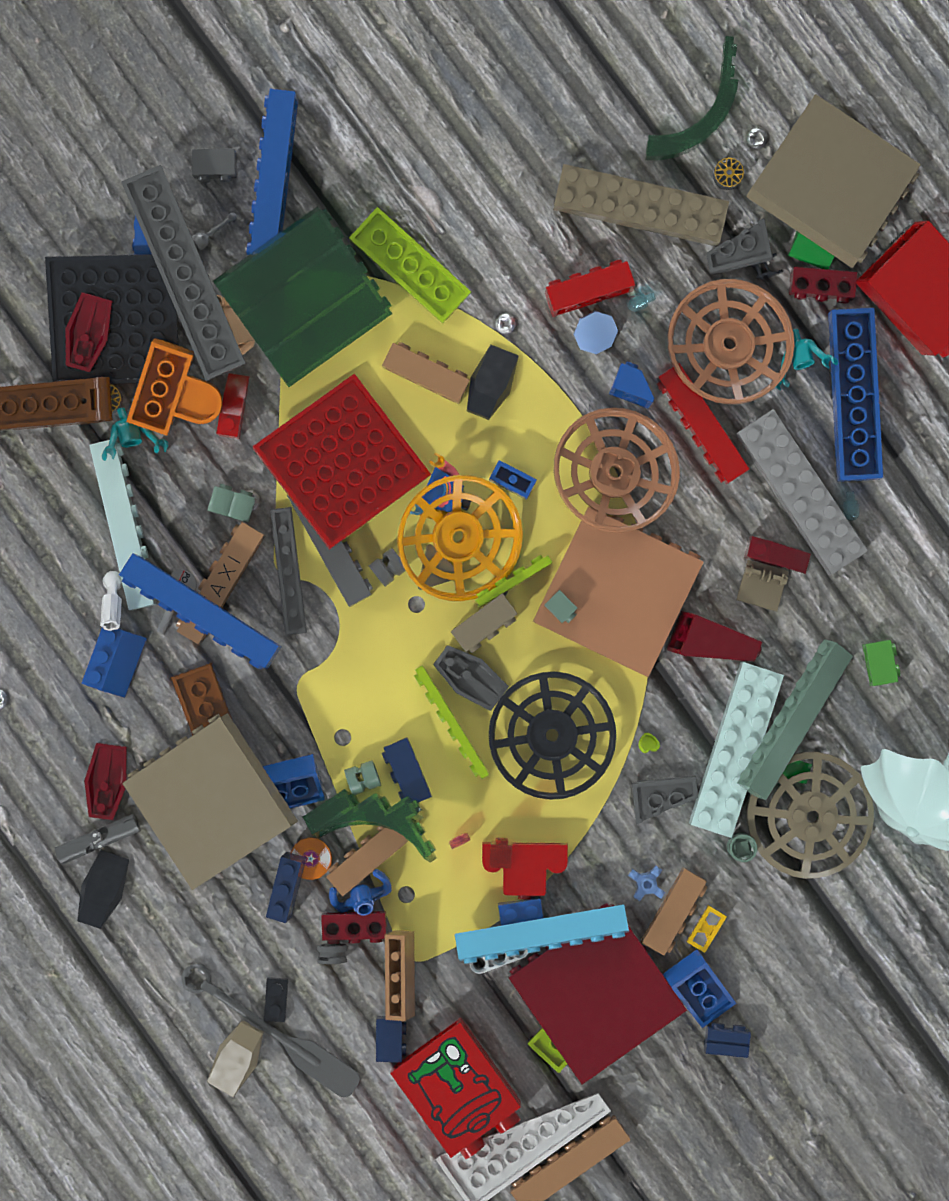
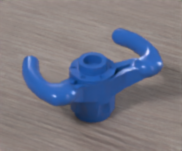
(362, 896)

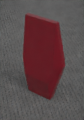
(87, 331)
(105, 780)

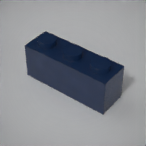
(406, 770)
(286, 887)

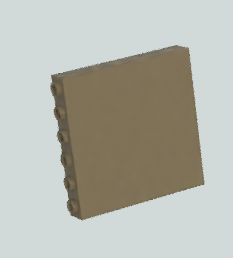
(834, 181)
(209, 800)

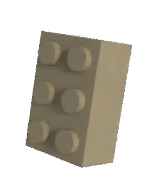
(484, 623)

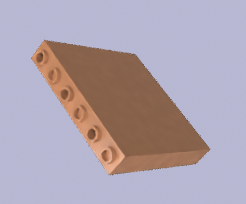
(623, 590)

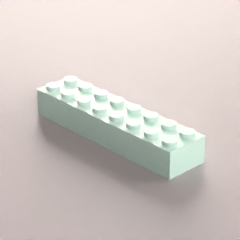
(736, 741)

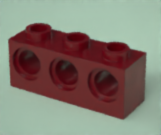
(831, 277)
(343, 921)

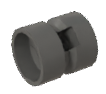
(387, 567)

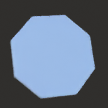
(595, 332)

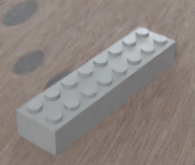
(801, 492)

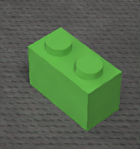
(881, 662)

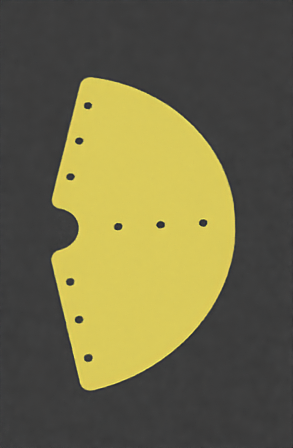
(380, 643)

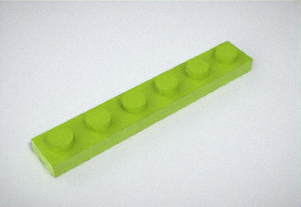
(446, 715)

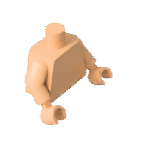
(242, 335)

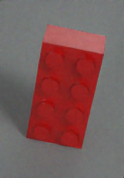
(589, 288)

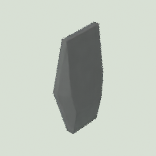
(470, 677)

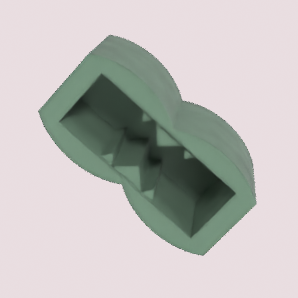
(231, 503)

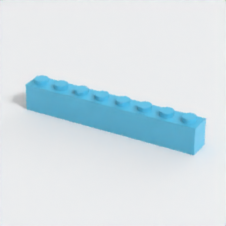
(541, 933)

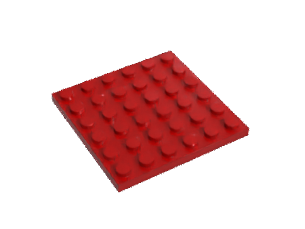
(341, 461)

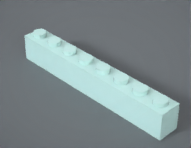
(120, 515)

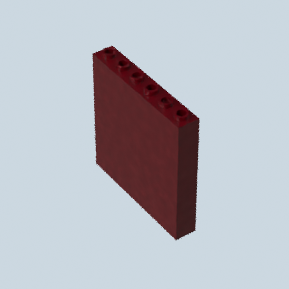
(596, 999)

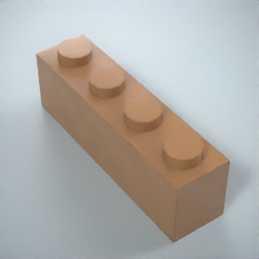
(426, 373)
(365, 859)
(673, 911)
(399, 975)

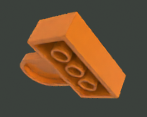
(170, 392)

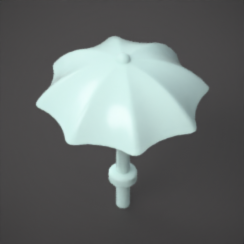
(911, 796)

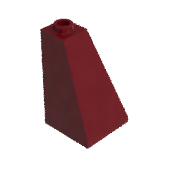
(707, 639)

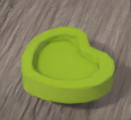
(648, 743)

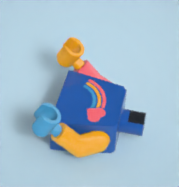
(442, 470)

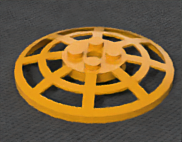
(470, 543)

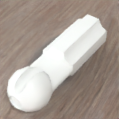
(111, 601)

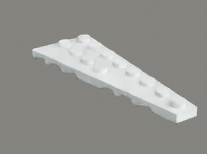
(519, 1149)

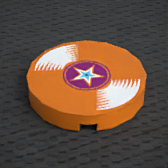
(318, 857)

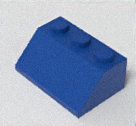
(631, 386)
(114, 661)
(297, 780)

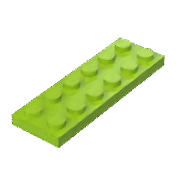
(410, 265)

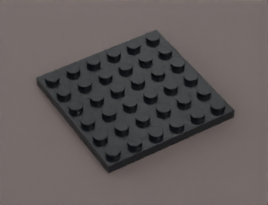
(138, 311)

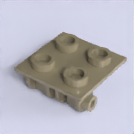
(762, 585)

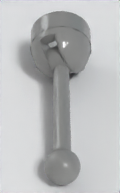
(201, 239)

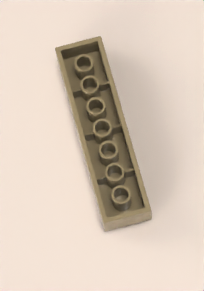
(641, 205)

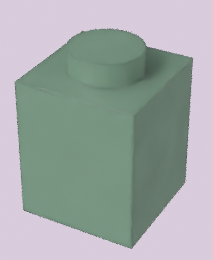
(561, 607)

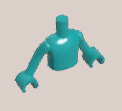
(804, 357)
(130, 436)

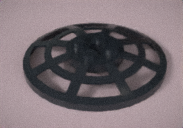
(556, 749)

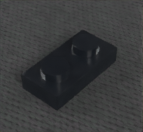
(276, 999)

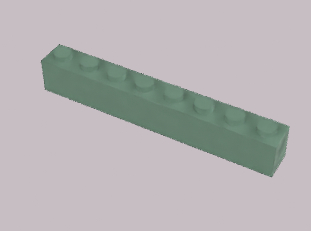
(794, 719)

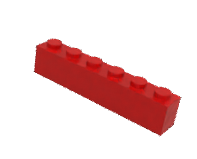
(703, 425)

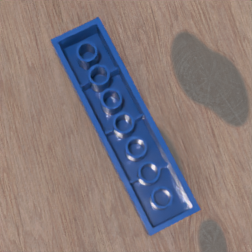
(273, 167)
(855, 395)
(199, 610)

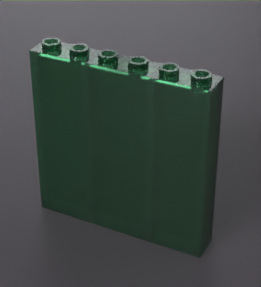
(303, 296)

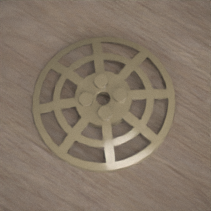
(823, 826)

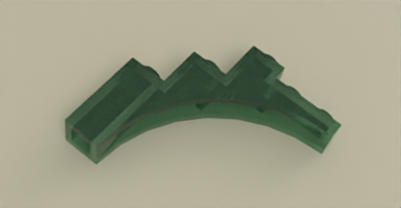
(346, 810)

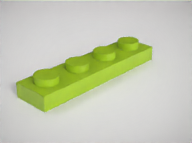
(519, 575)

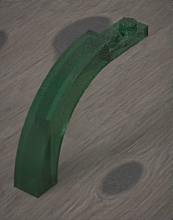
(677, 144)

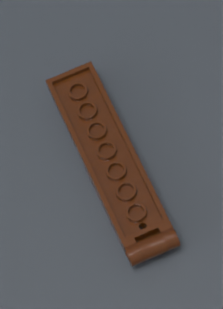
(55, 404)

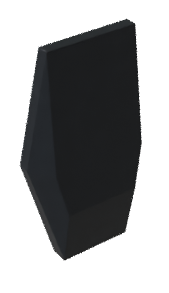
(491, 382)
(102, 889)

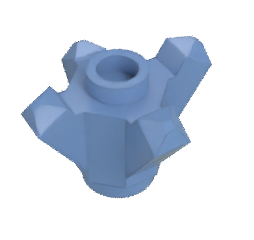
(647, 883)

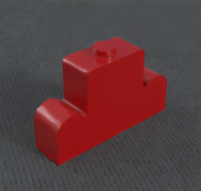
(529, 867)

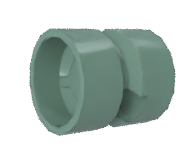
(369, 774)
(742, 847)

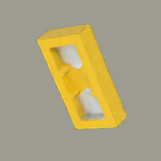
(706, 928)

